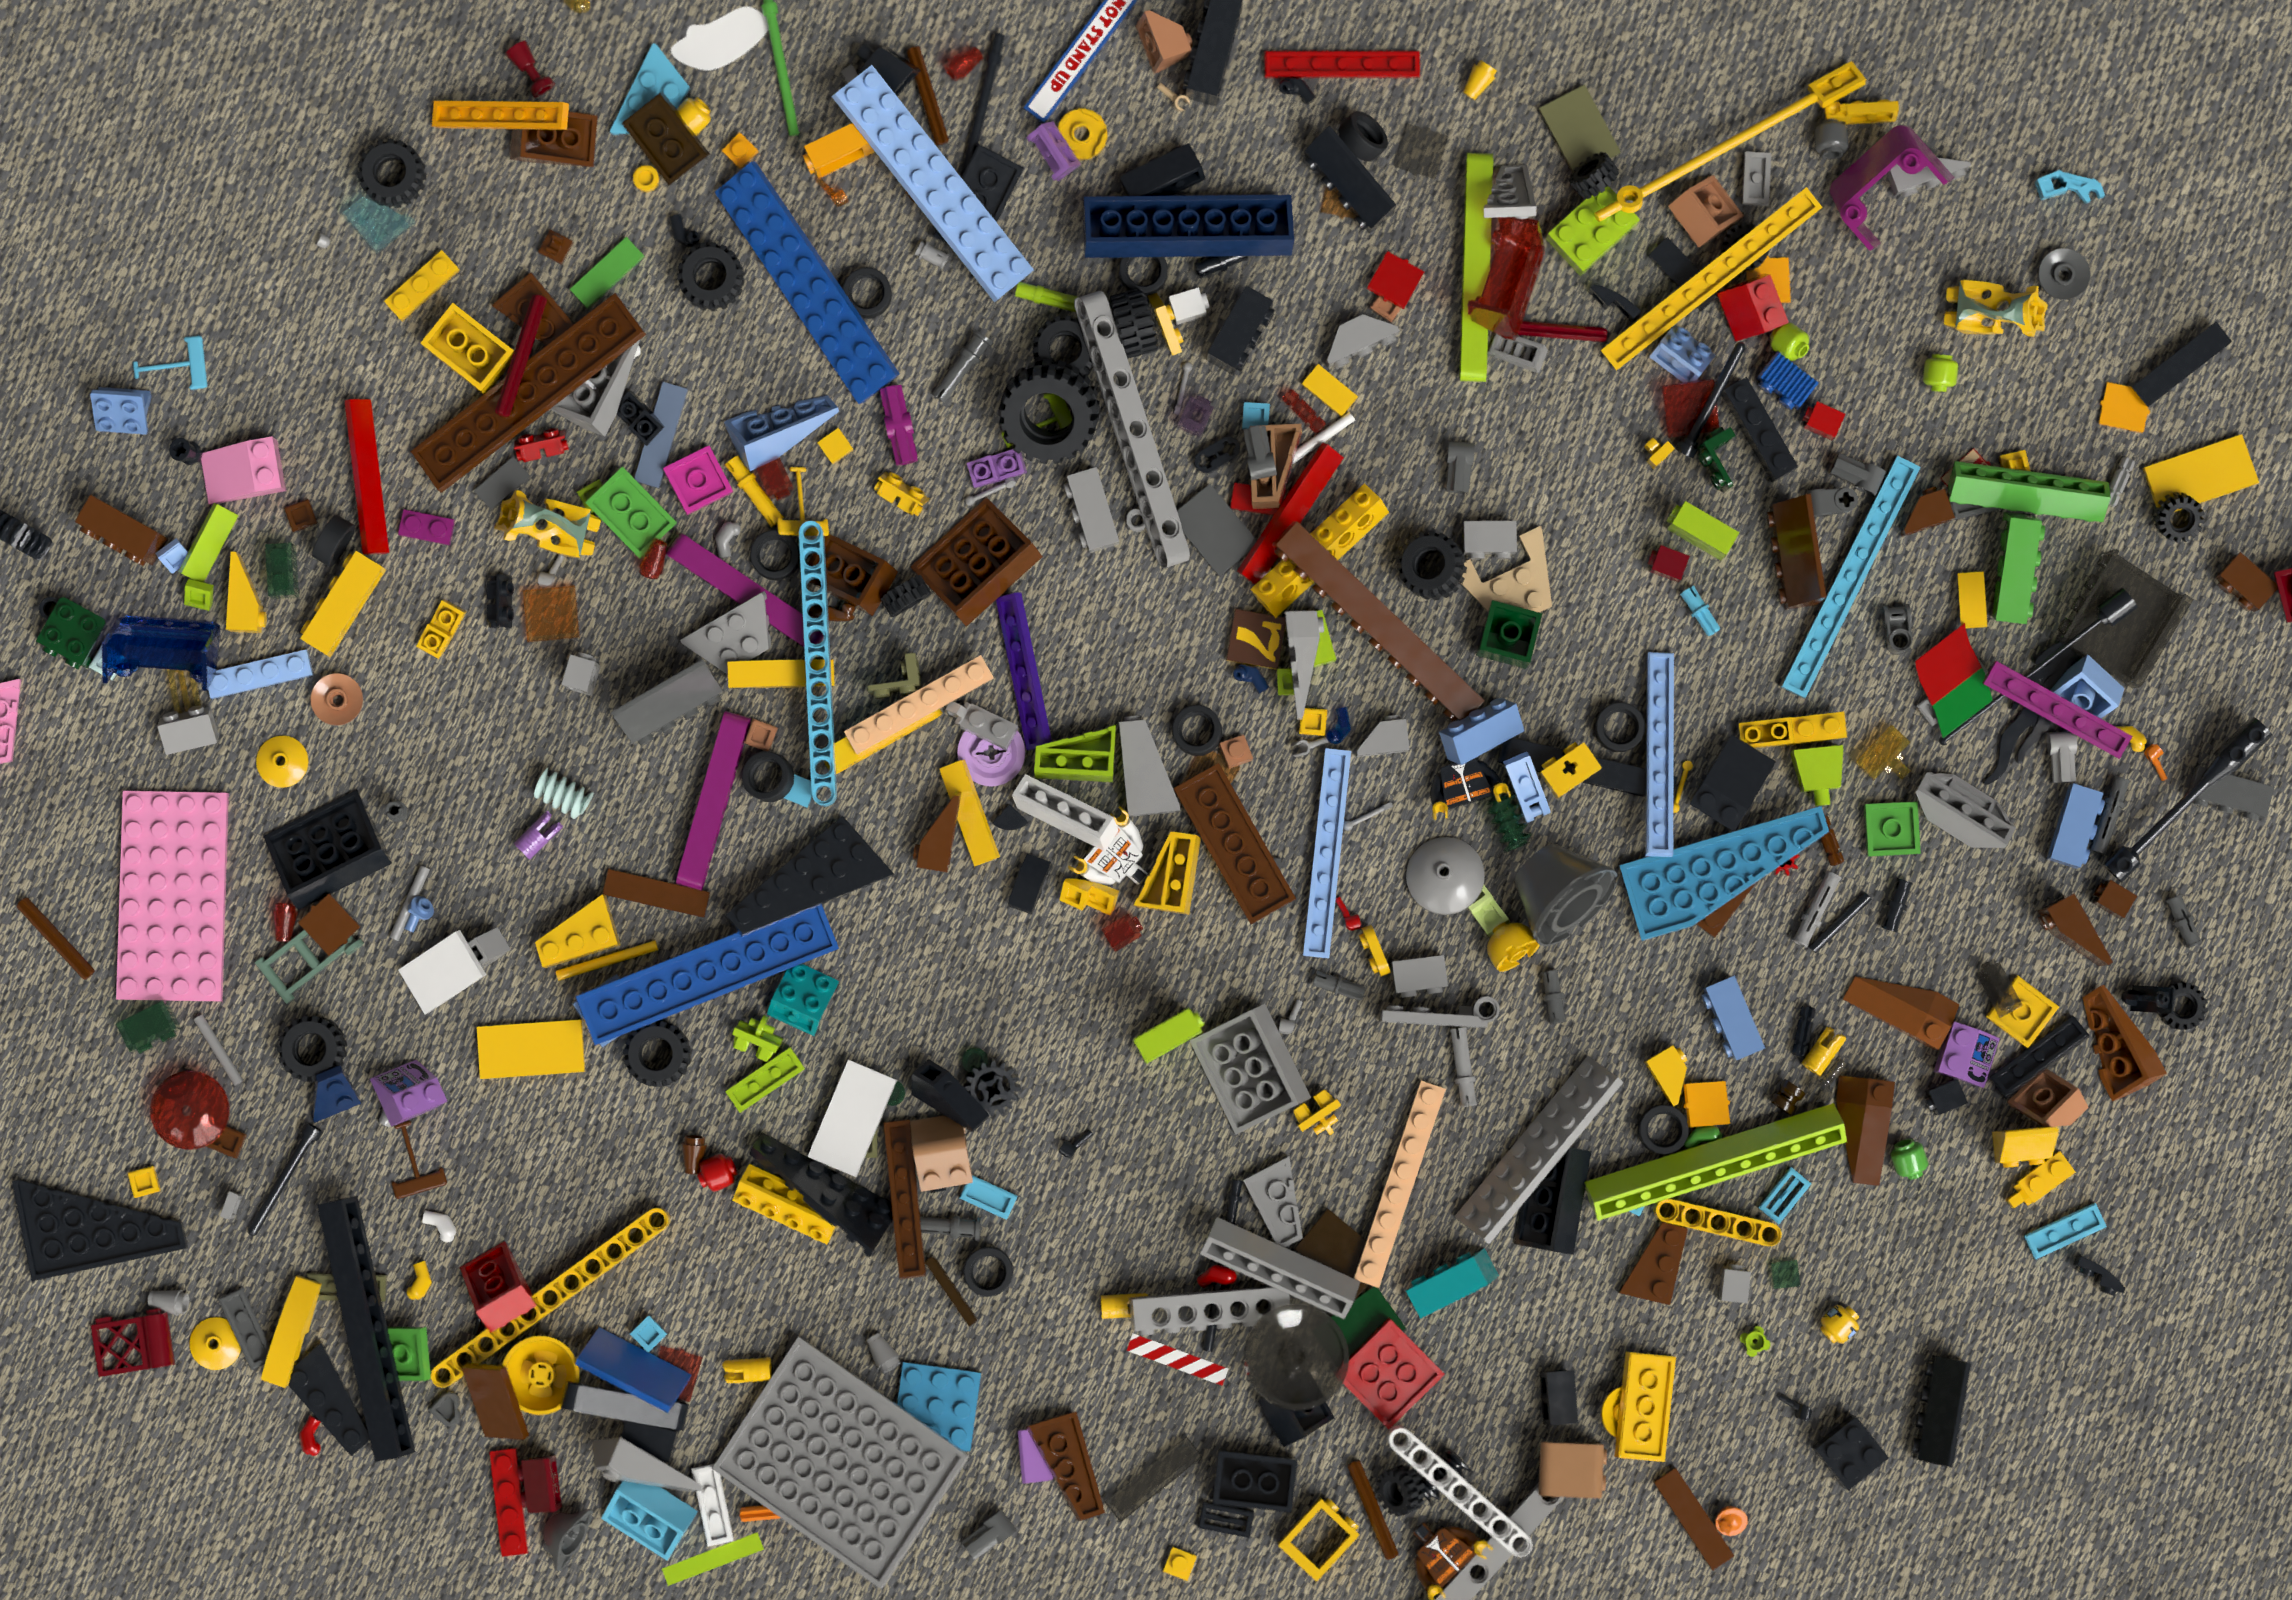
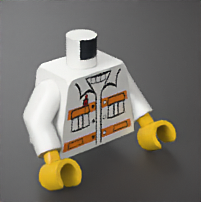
(1118, 859)

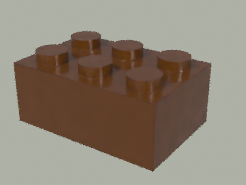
(120, 531)

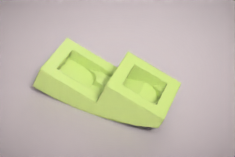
(1487, 912)

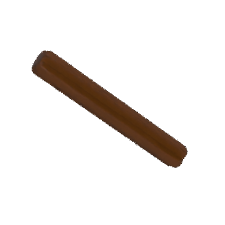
(928, 97)
(55, 938)
(1372, 1509)

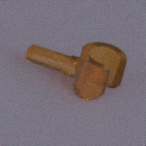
(839, 197)

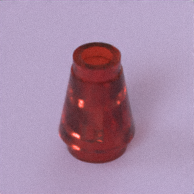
(963, 63)
(653, 560)
(284, 919)

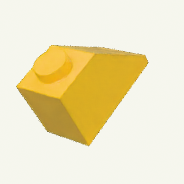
(1669, 1072)

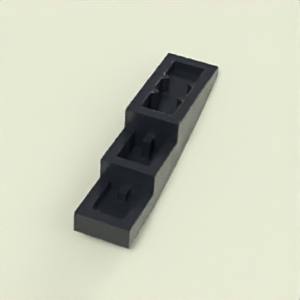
(2182, 364)

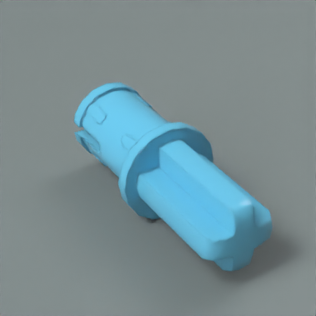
(1700, 611)

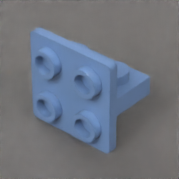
(1682, 355)
(120, 410)

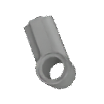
(2062, 749)

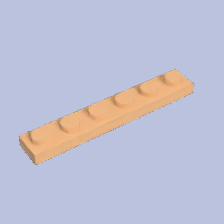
(919, 704)

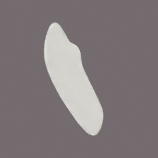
(721, 40)

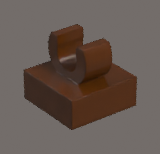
(556, 247)

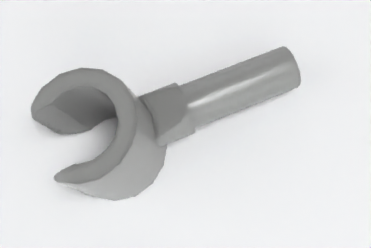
(547, 579)
(1306, 746)
(1286, 1026)

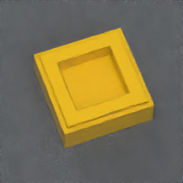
(835, 446)
(1313, 722)
(144, 1182)

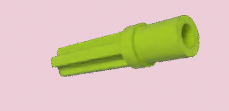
(1039, 294)

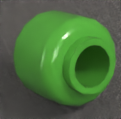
(1909, 1159)

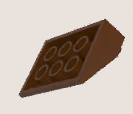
(1797, 552)
(976, 561)

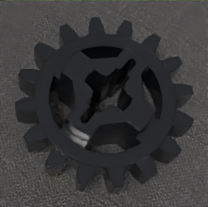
(1002, 1091)

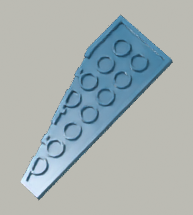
(1705, 875)

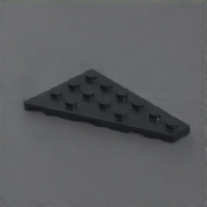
(79, 1233)

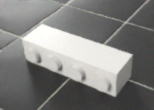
(1065, 812)

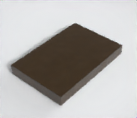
(665, 138)
(1334, 1245)

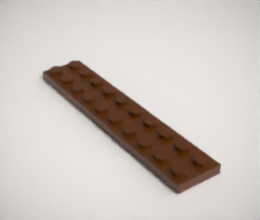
(545, 382)

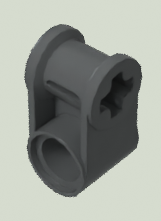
(1826, 501)
(1897, 622)

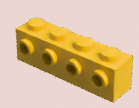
(342, 603)
(774, 1200)

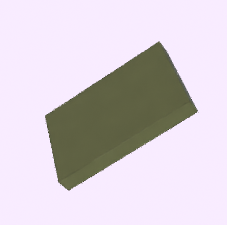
(1578, 127)

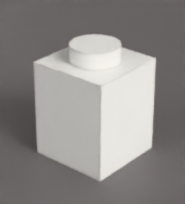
(1188, 305)

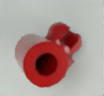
(307, 1437)

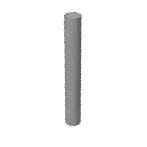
(413, 892)
(218, 1050)

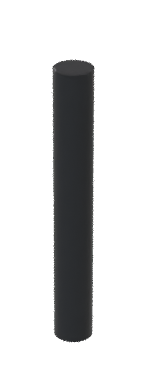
(1840, 922)

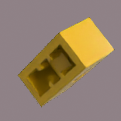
(1584, 763)

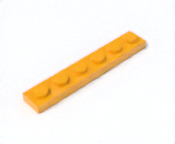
(500, 115)

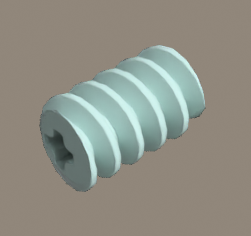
(562, 794)

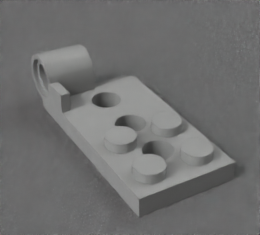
(1467, 1017)

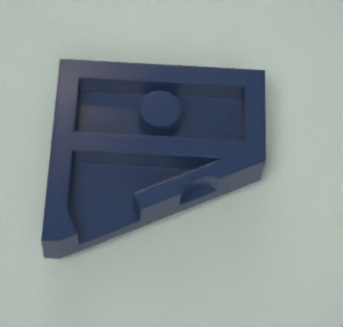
(333, 1094)

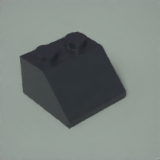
(1295, 1425)

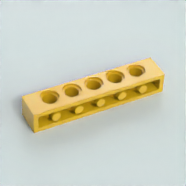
(1336, 534)

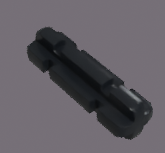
(1803, 1031)

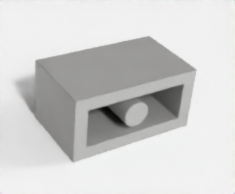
(1489, 538)
(188, 729)
(1419, 975)

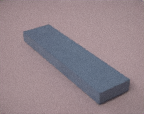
(656, 454)

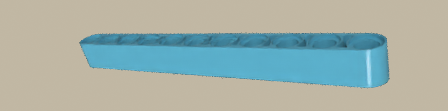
(817, 650)

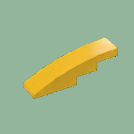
(772, 673)
(290, 1331)

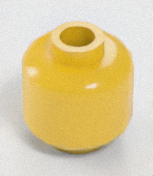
(695, 114)

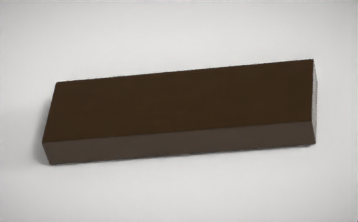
(951, 1290)

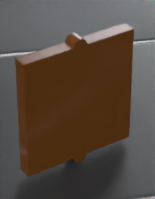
(329, 924)

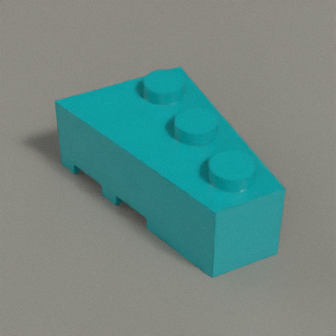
(1451, 1282)

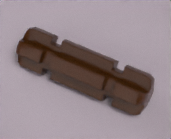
(1831, 846)

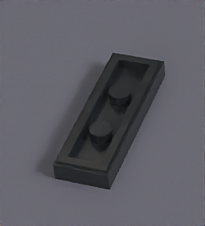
(1677, 266)

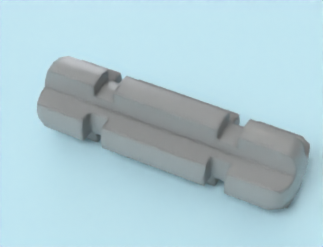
(2120, 479)

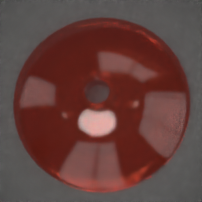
(208, 1106)

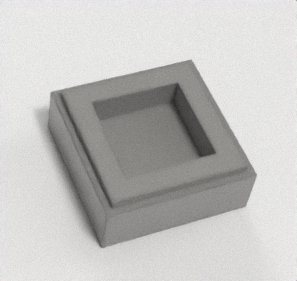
(231, 1205)

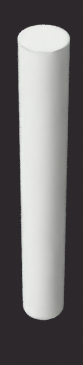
(1323, 436)

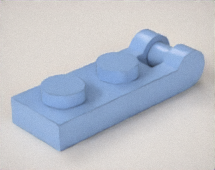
(1526, 786)

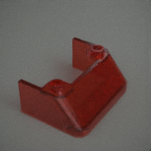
(1510, 278)

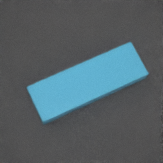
(2064, 1231)

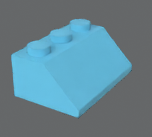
(649, 1516)

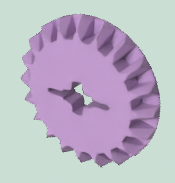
(987, 771)

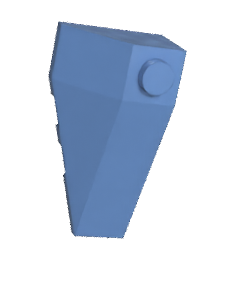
(771, 434)

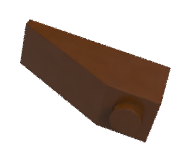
(937, 843)

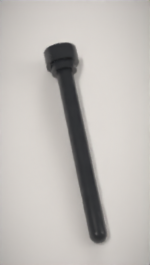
(1688, 444)
(308, 1136)

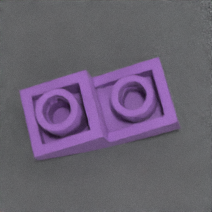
(996, 468)

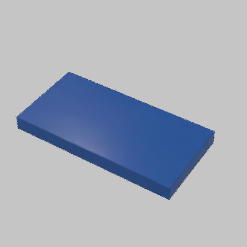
(633, 1369)

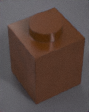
(2113, 898)

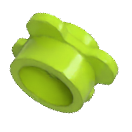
(1762, 1344)

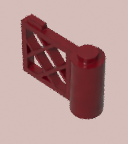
(152, 1335)

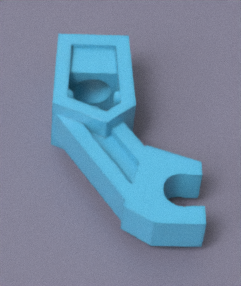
(2079, 184)

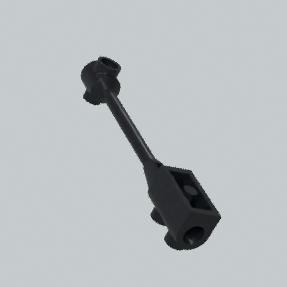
(2227, 760)

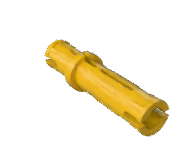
(752, 488)

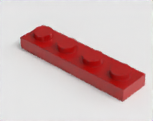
(508, 1502)

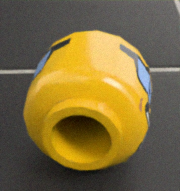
(1839, 1324)

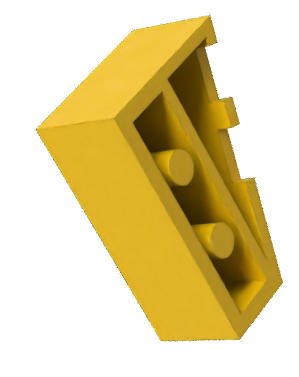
(1173, 875)
(580, 935)

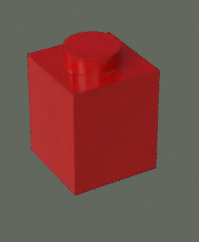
(1823, 420)

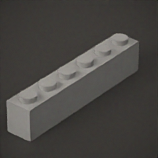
(1280, 1268)

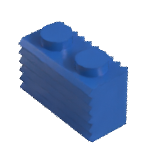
(1786, 381)

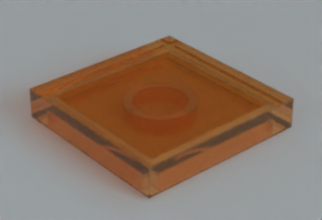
(551, 614)

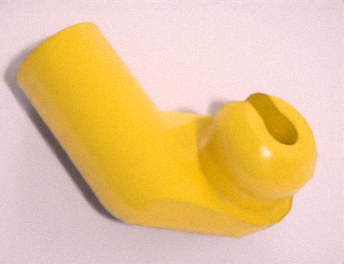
(2137, 741)
(422, 1282)

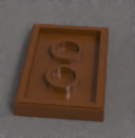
(495, 1401)

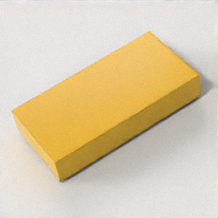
(1329, 390)

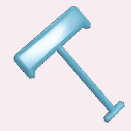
(196, 363)

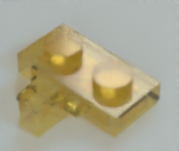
(1885, 755)

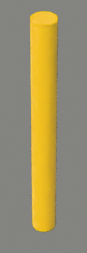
(607, 960)

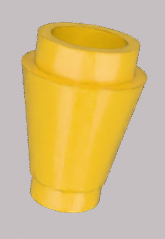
(1479, 79)

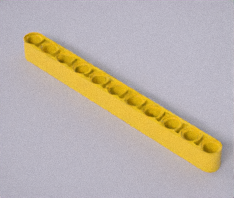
(563, 1292)

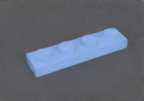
(260, 674)

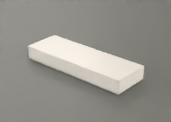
(713, 1506)

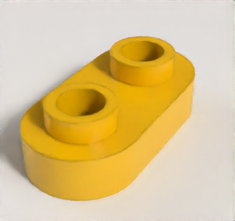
(1378, 961)

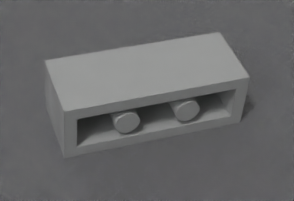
(1091, 510)

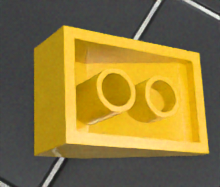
(2024, 1145)

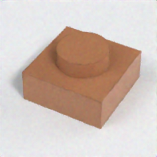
(1235, 751)

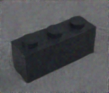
(1164, 174)

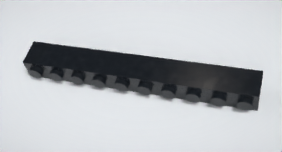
(366, 1328)

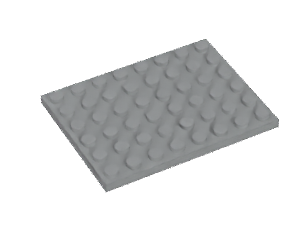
(840, 1462)

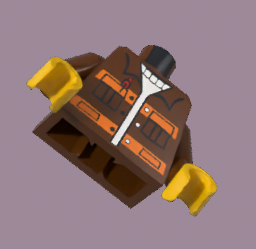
(1444, 1555)

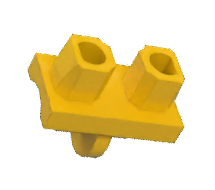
(1307, 1119)

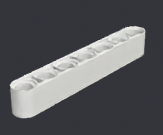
(1465, 1502)

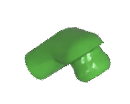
(1702, 1133)

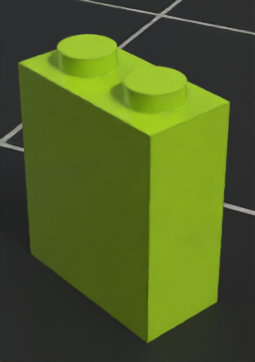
(1701, 530)

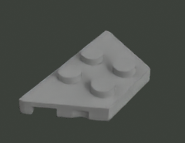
(734, 635)

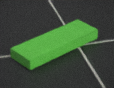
(607, 273)

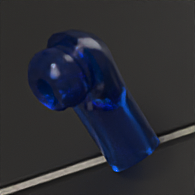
(1341, 728)

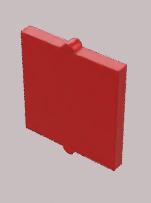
(1395, 280)

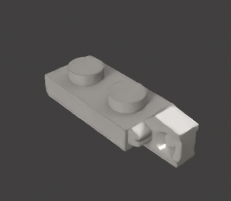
(983, 724)

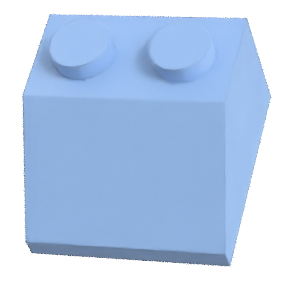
(2090, 687)

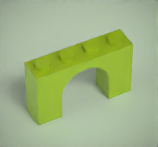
(1169, 1035)

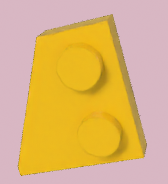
(1164, 316)

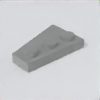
(1276, 1201)

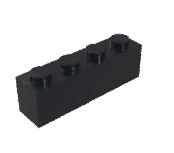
(1759, 430)

